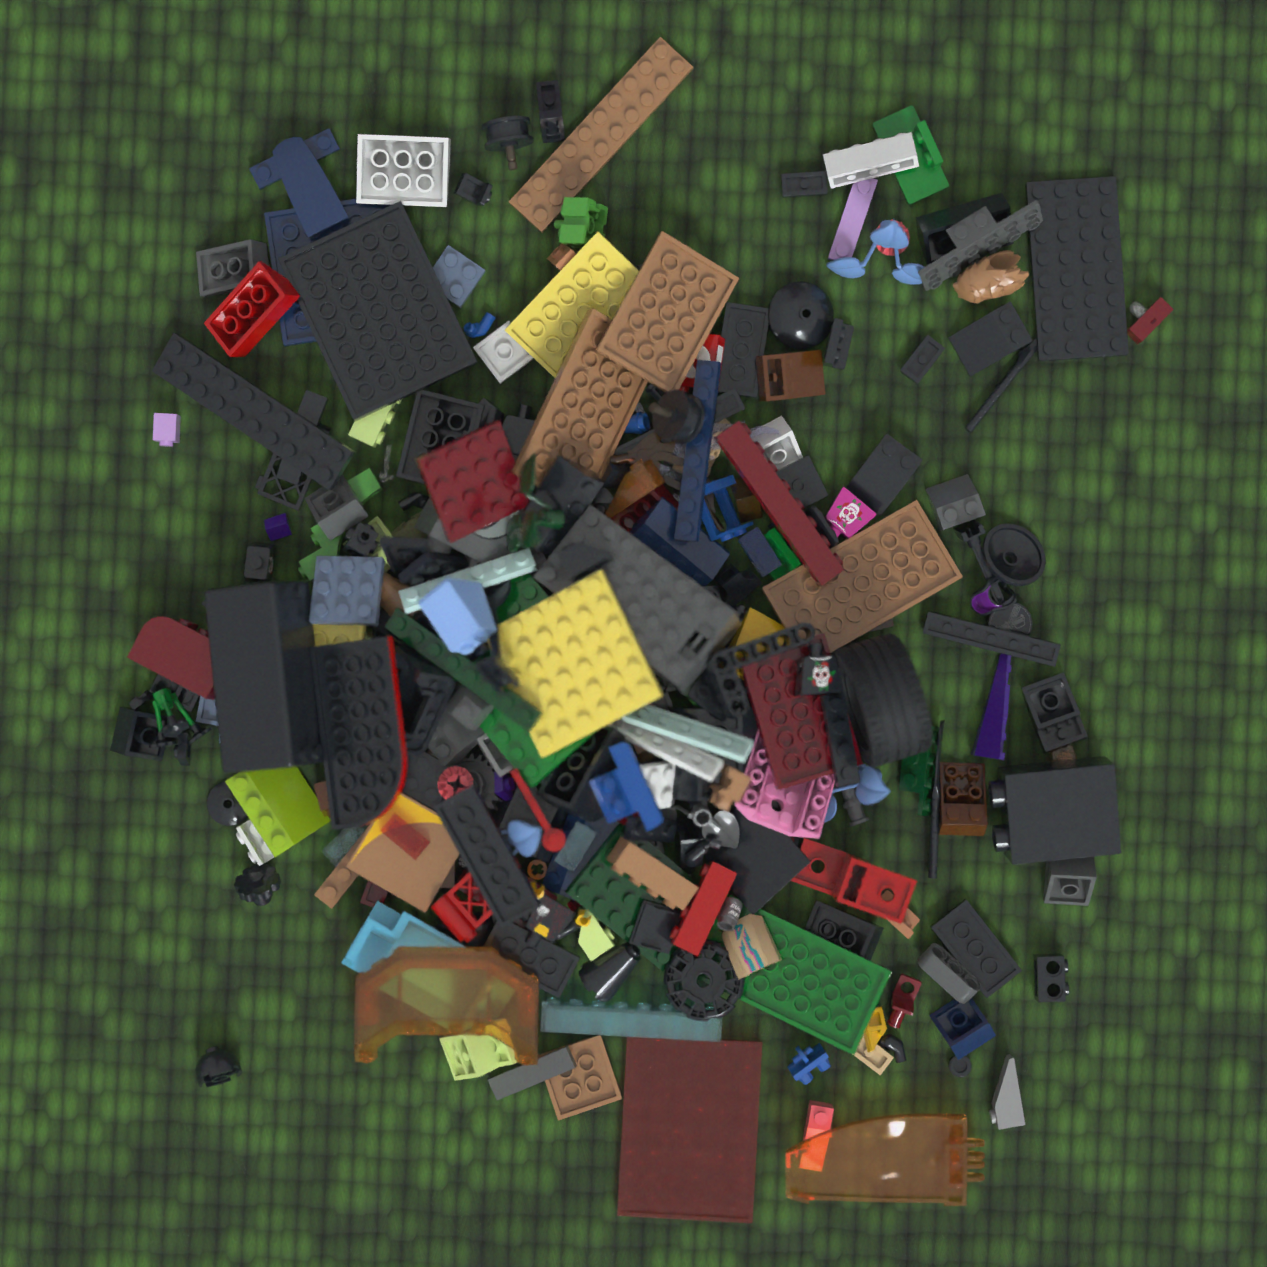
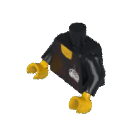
(551, 920)

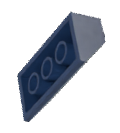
(694, 559)

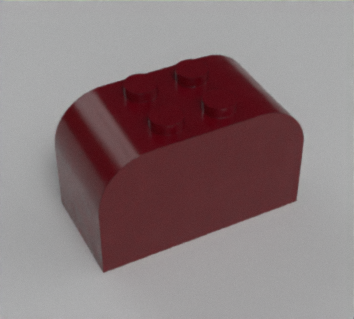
(177, 653)

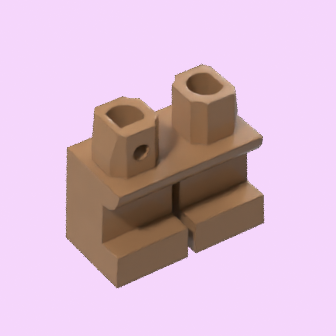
(729, 788)

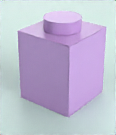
(166, 429)

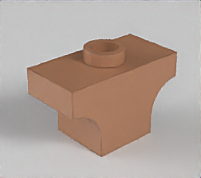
(561, 256)

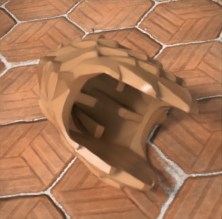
(991, 278)

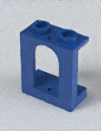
(733, 524)

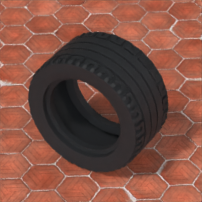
(884, 700)

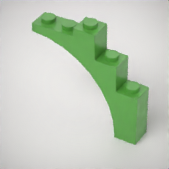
(365, 487)

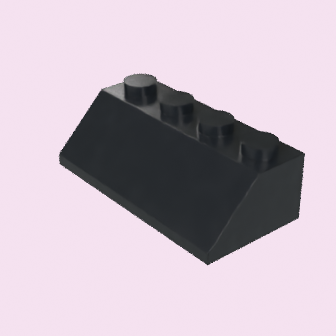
(933, 226)
(567, 489)

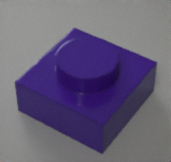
(504, 786)

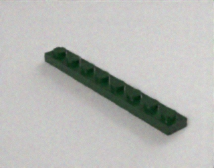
(462, 669)

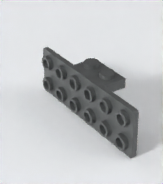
(976, 238)

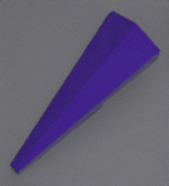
(992, 726)

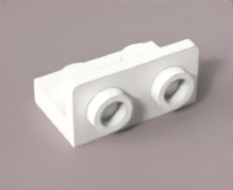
(258, 850)

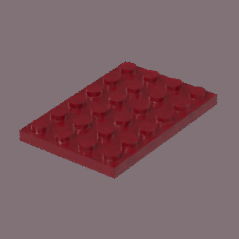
(790, 724)

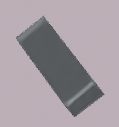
(949, 973)

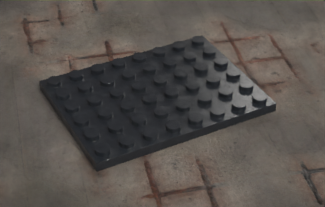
(377, 311)

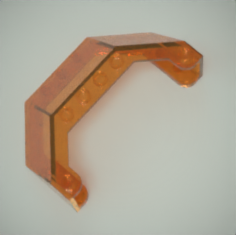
(447, 995)

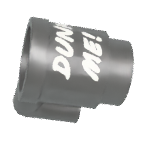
(729, 914)

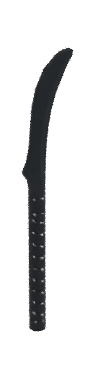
(1023, 357)
(935, 809)

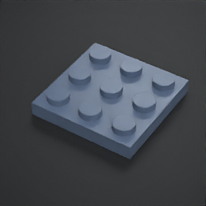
(347, 590)

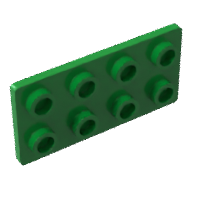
(928, 177)

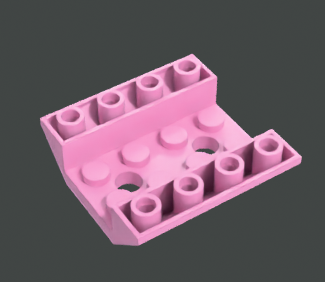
(801, 805)

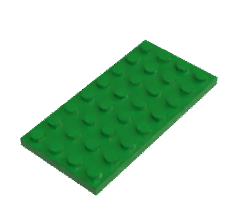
(813, 985)

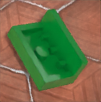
(785, 555)

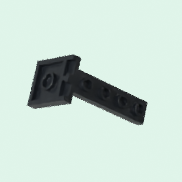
(433, 566)

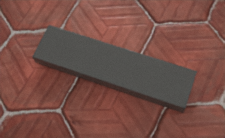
(529, 1075)

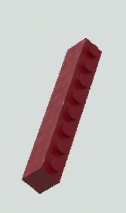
(779, 503)

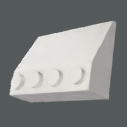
(403, 170)

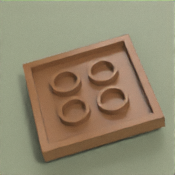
(588, 1084)

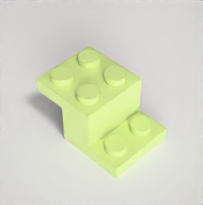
(475, 1055)

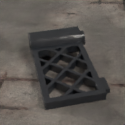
(262, 481)

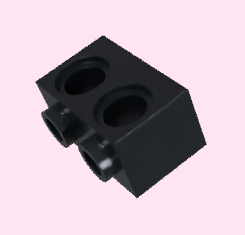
(1043, 979)

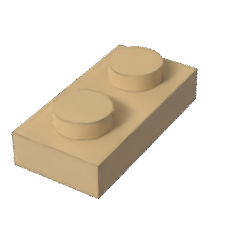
(876, 1060)

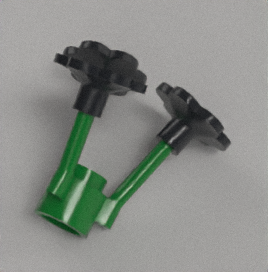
(164, 700)

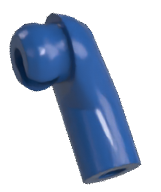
(481, 328)

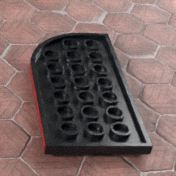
(359, 728)

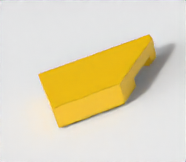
(875, 1029)

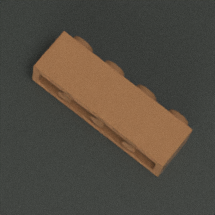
(652, 873)

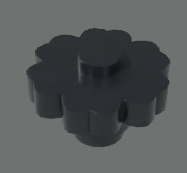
(257, 884)

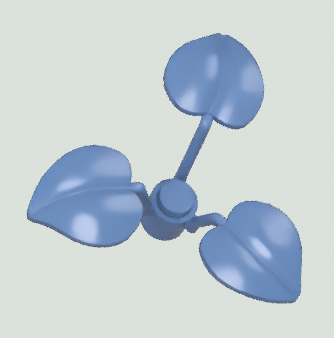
(888, 236)
(868, 791)
(523, 837)

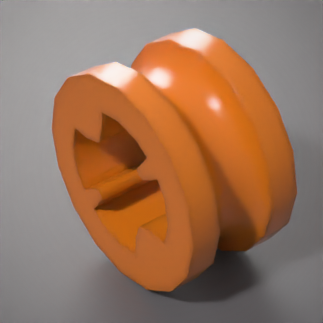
(538, 876)

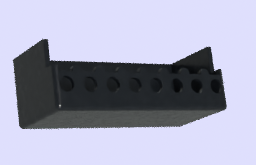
(263, 675)

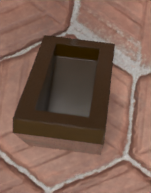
(745, 501)

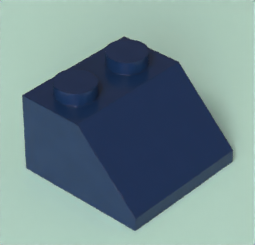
(962, 1026)

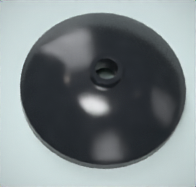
(787, 319)
(1019, 548)

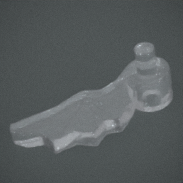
(383, 476)

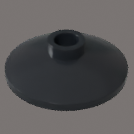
(217, 809)

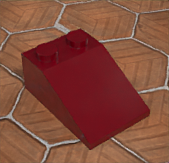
(635, 511)

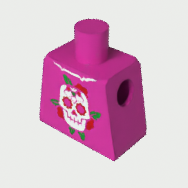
(848, 514)

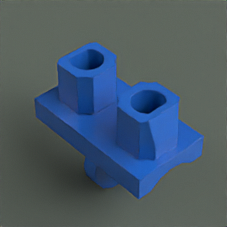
(808, 1060)

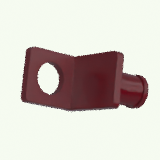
(901, 1001)

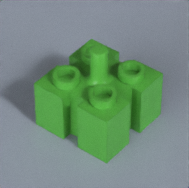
(580, 221)

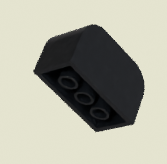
(569, 783)

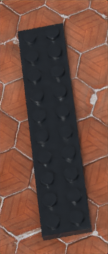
(253, 411)

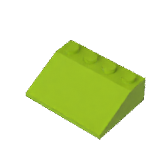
(278, 806)

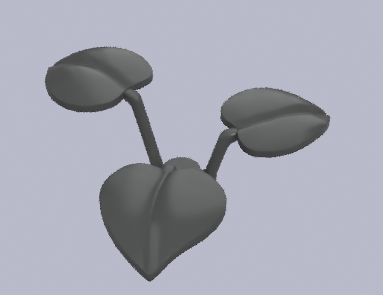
(721, 824)

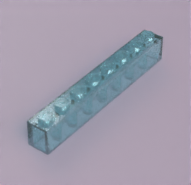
(626, 1021)

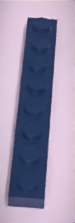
(697, 455)

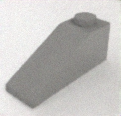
(1006, 1101)

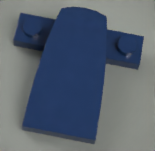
(304, 180)

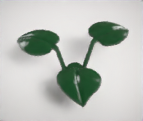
(526, 532)

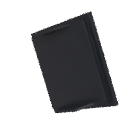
(654, 926)

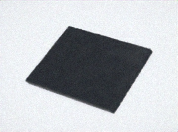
(762, 861)

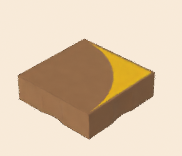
(395, 870)

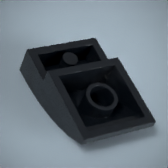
(1054, 713)

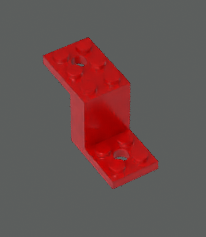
(855, 881)

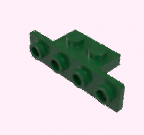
(919, 774)

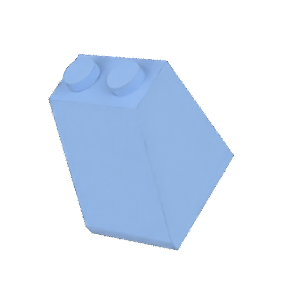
(459, 614)

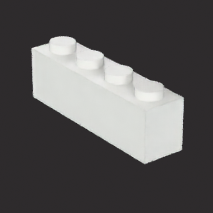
(871, 160)

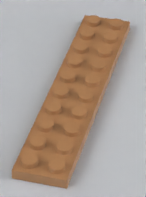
(601, 134)

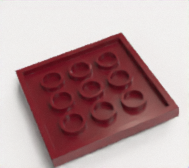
(472, 481)

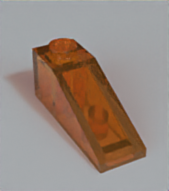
(634, 486)

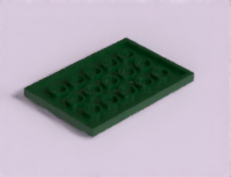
(616, 898)

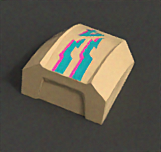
(750, 945)

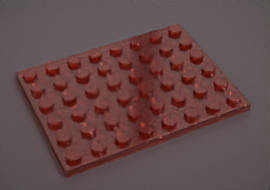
(689, 1129)

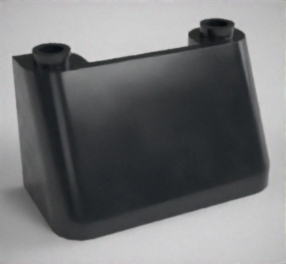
(423, 697)

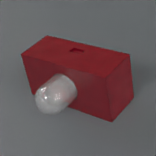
(1147, 319)

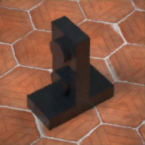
(550, 111)

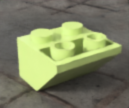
(595, 937)

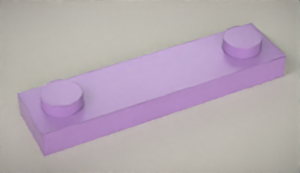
(852, 219)

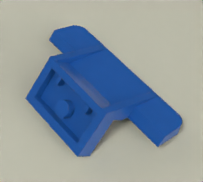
(626, 790)

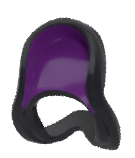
(982, 602)

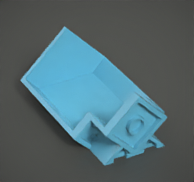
(386, 931)

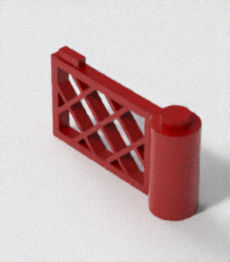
(551, 838)
(456, 914)

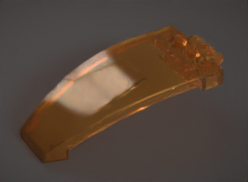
(887, 1161)

